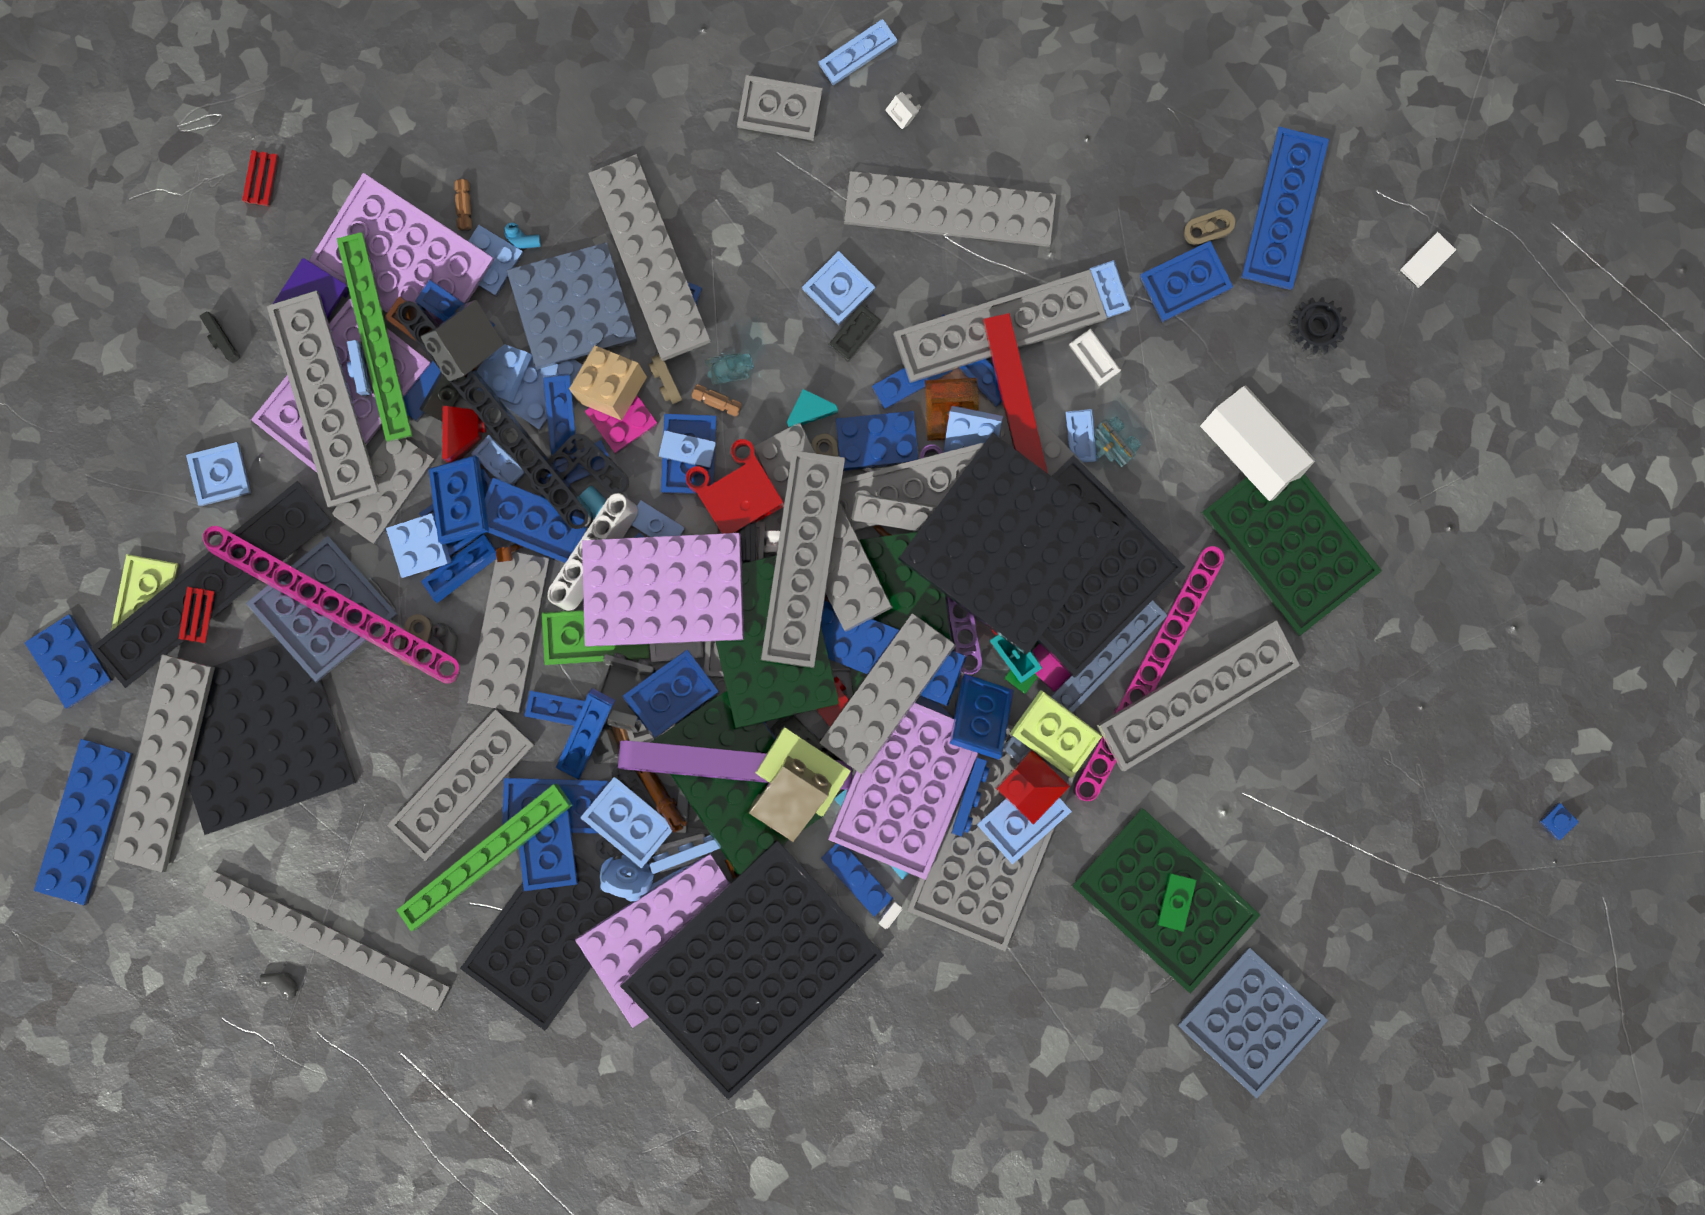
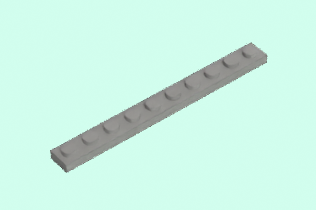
(326, 940)

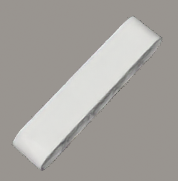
(607, 518)

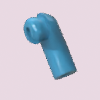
(519, 239)

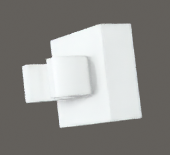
(902, 109)

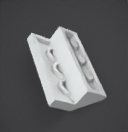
(1257, 442)

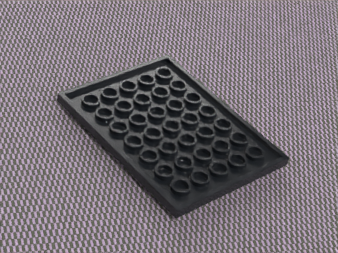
(752, 969)

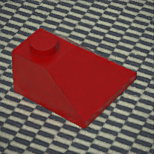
(460, 432)
(1032, 787)

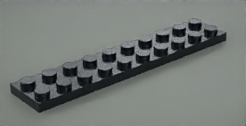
(155, 626)

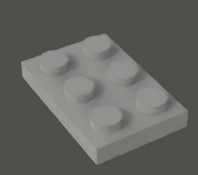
(779, 107)

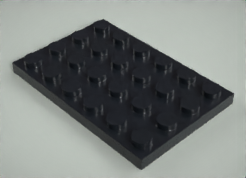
(532, 948)

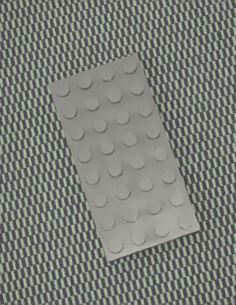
(970, 879)

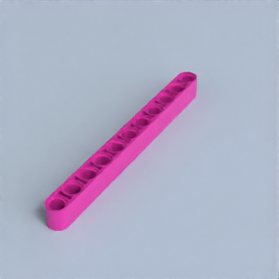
(323, 594)
(1150, 659)

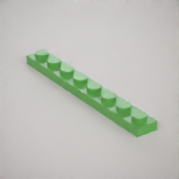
(374, 337)
(484, 857)

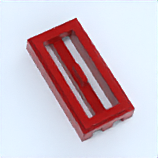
(263, 156)
(186, 612)

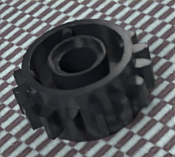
(1328, 316)

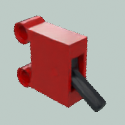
(739, 498)

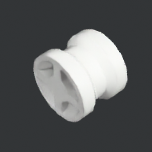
(772, 541)

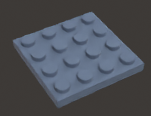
(571, 305)
(307, 635)
(1252, 1022)

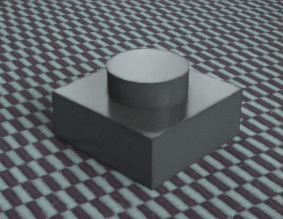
(605, 747)

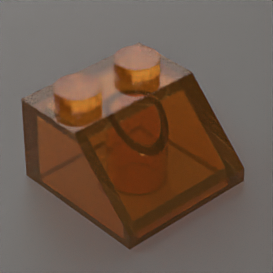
(940, 397)

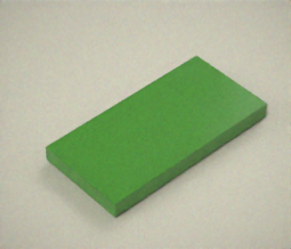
(566, 641)

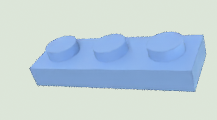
(858, 52)
(686, 853)

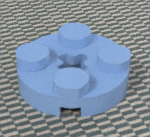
(614, 880)

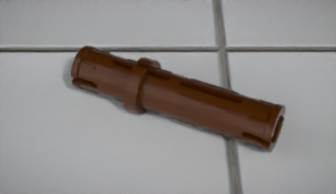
(665, 804)

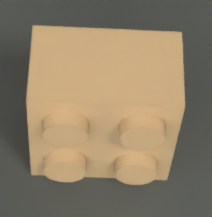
(608, 382)

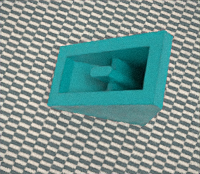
(810, 409)
(1021, 665)

